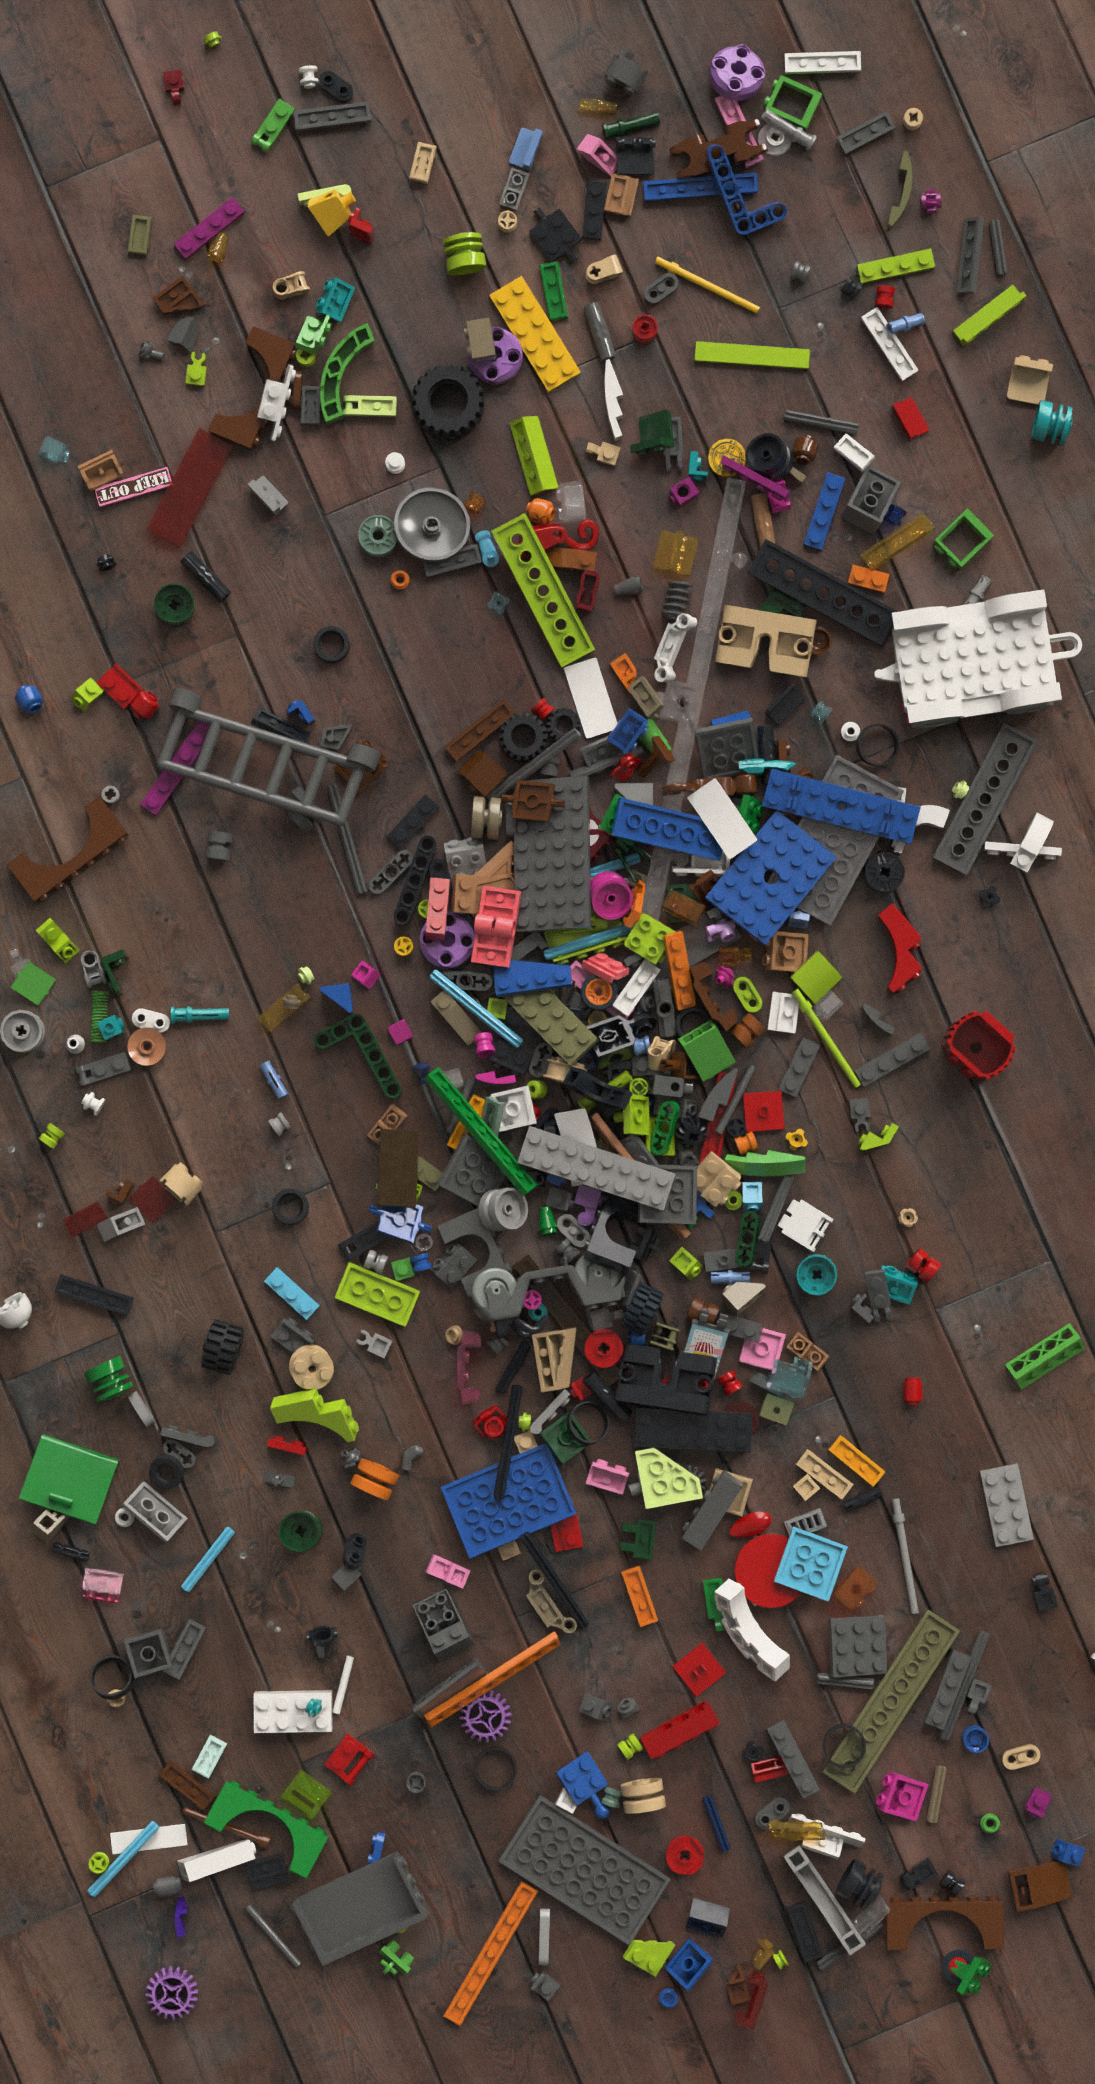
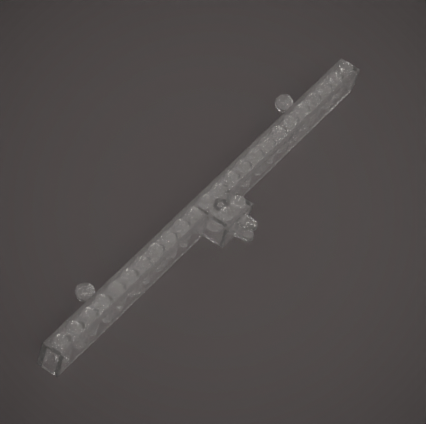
(694, 688)

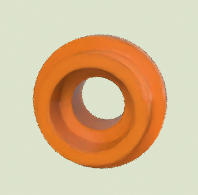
(404, 575)

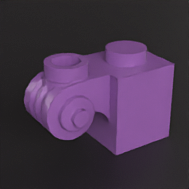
(590, 1199)

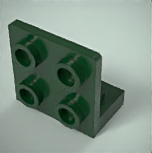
(117, 959)

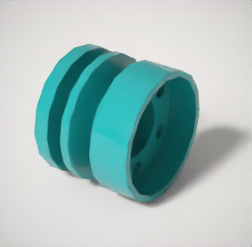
(1051, 423)
(805, 1274)

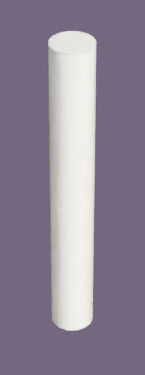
(343, 1684)

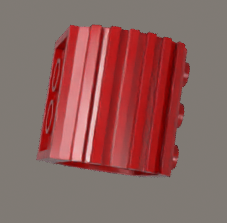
(995, 1044)

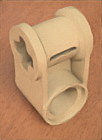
(606, 269)
(292, 285)
(660, 1050)

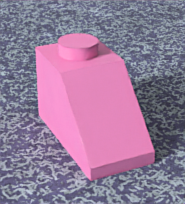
(598, 154)

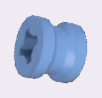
(641, 1046)

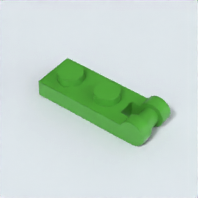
(273, 125)

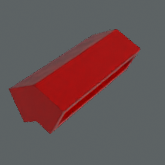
(769, 1769)

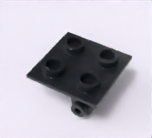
(635, 155)

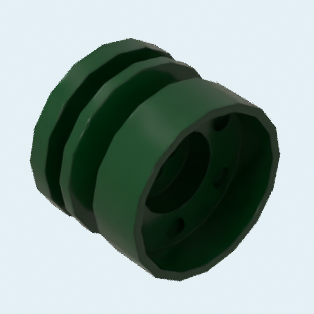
(180, 595)
(296, 1541)

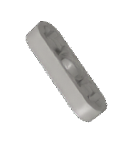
(544, 1937)

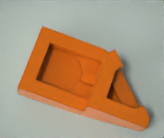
(624, 670)

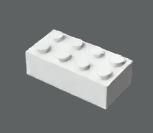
(286, 1711)

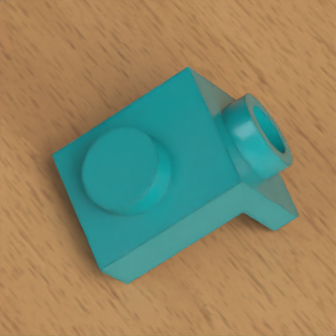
(111, 1027)

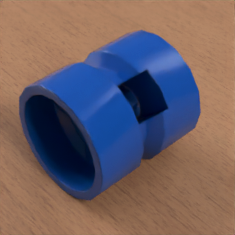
(975, 1738)

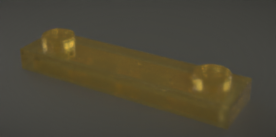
(897, 541)

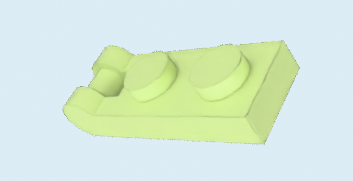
(305, 196)
(370, 406)

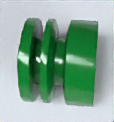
(108, 1379)

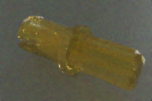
(597, 105)

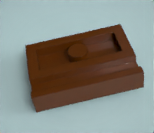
(703, 887)

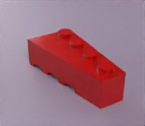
(680, 1729)

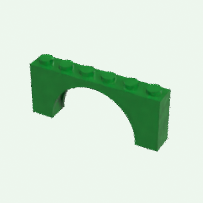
(235, 1801)

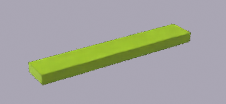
(752, 355)

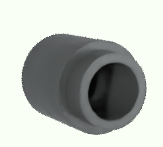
(168, 1886)

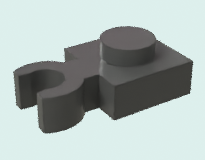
(860, 1110)

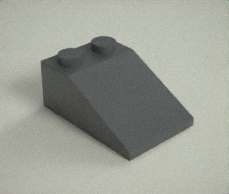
(870, 500)

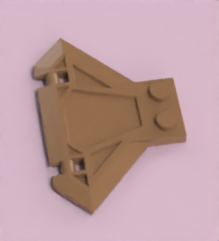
(495, 873)

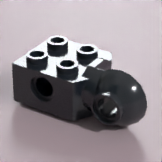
(618, 1037)

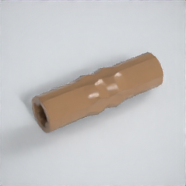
(762, 518)

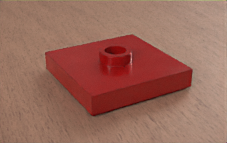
(763, 1111)

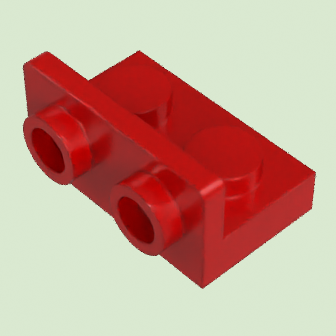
(360, 228)

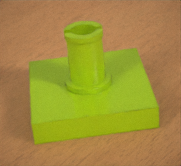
(635, 1116)

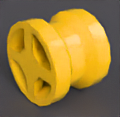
(402, 943)

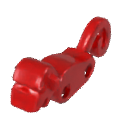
(545, 535)

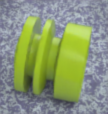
(464, 253)

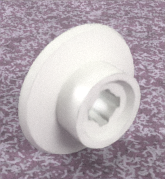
(774, 147)

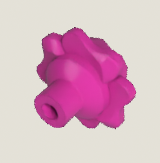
(724, 976)

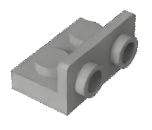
(268, 494)

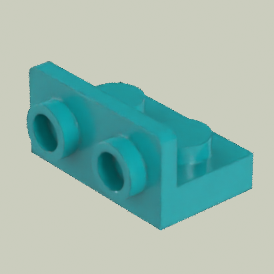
(334, 299)
(900, 1284)

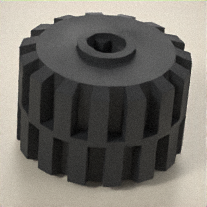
(222, 1347)

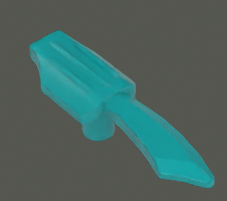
(757, 766)

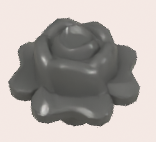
(350, 1457)

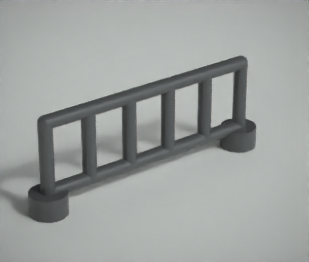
(188, 704)

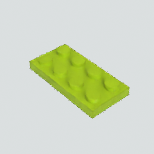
(377, 1294)

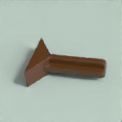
(660, 752)

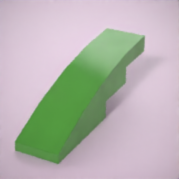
(767, 1165)

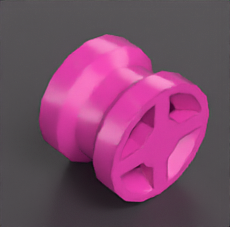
(534, 1299)

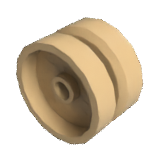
(643, 1795)

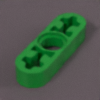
(663, 1112)

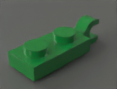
(710, 1587)

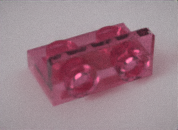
(102, 1585)

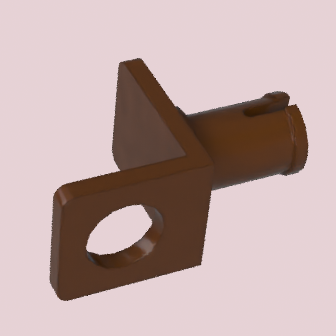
(677, 1066)

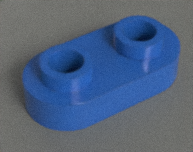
(377, 1843)

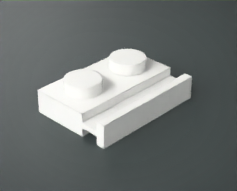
(783, 1013)

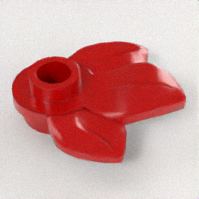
(628, 764)

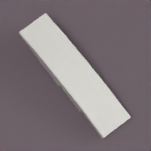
(612, 394)

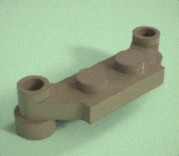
(545, 1605)

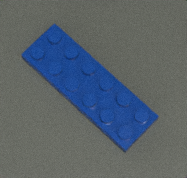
(664, 829)

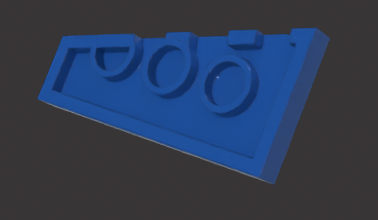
(530, 977)

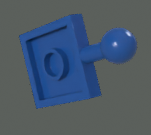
(582, 1780)

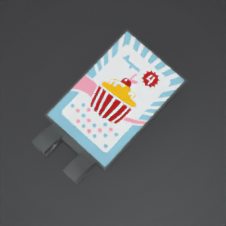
(707, 1338)

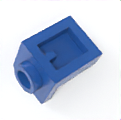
(304, 713)

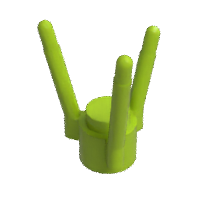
(597, 921)

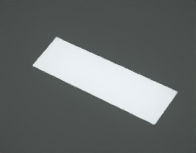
(164, 1837)

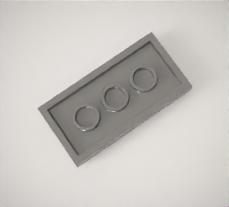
(1006, 1505)

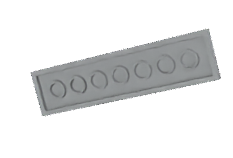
(596, 1168)

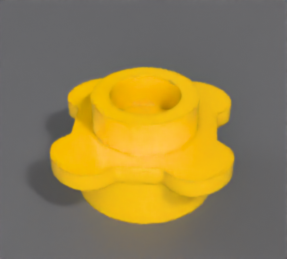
(801, 1140)

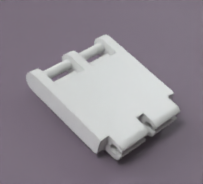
(804, 1223)

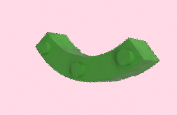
(335, 367)

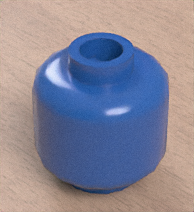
(29, 699)

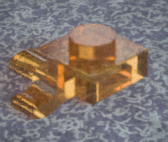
(731, 956)

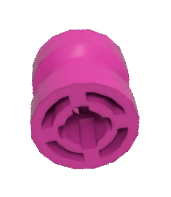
(484, 1045)

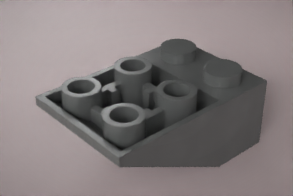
(443, 1625)

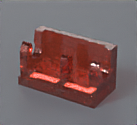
(85, 1218)

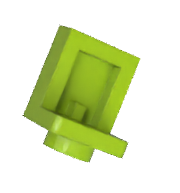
(86, 694)

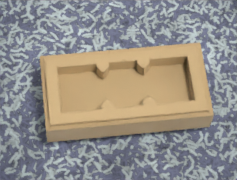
(422, 162)

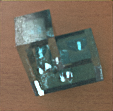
(790, 1377)

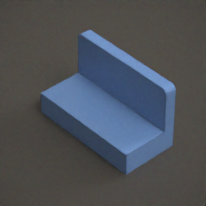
(526, 148)

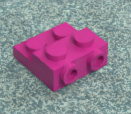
(901, 1796)

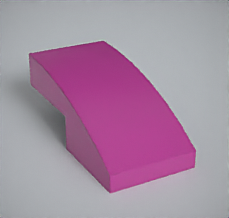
(490, 1078)

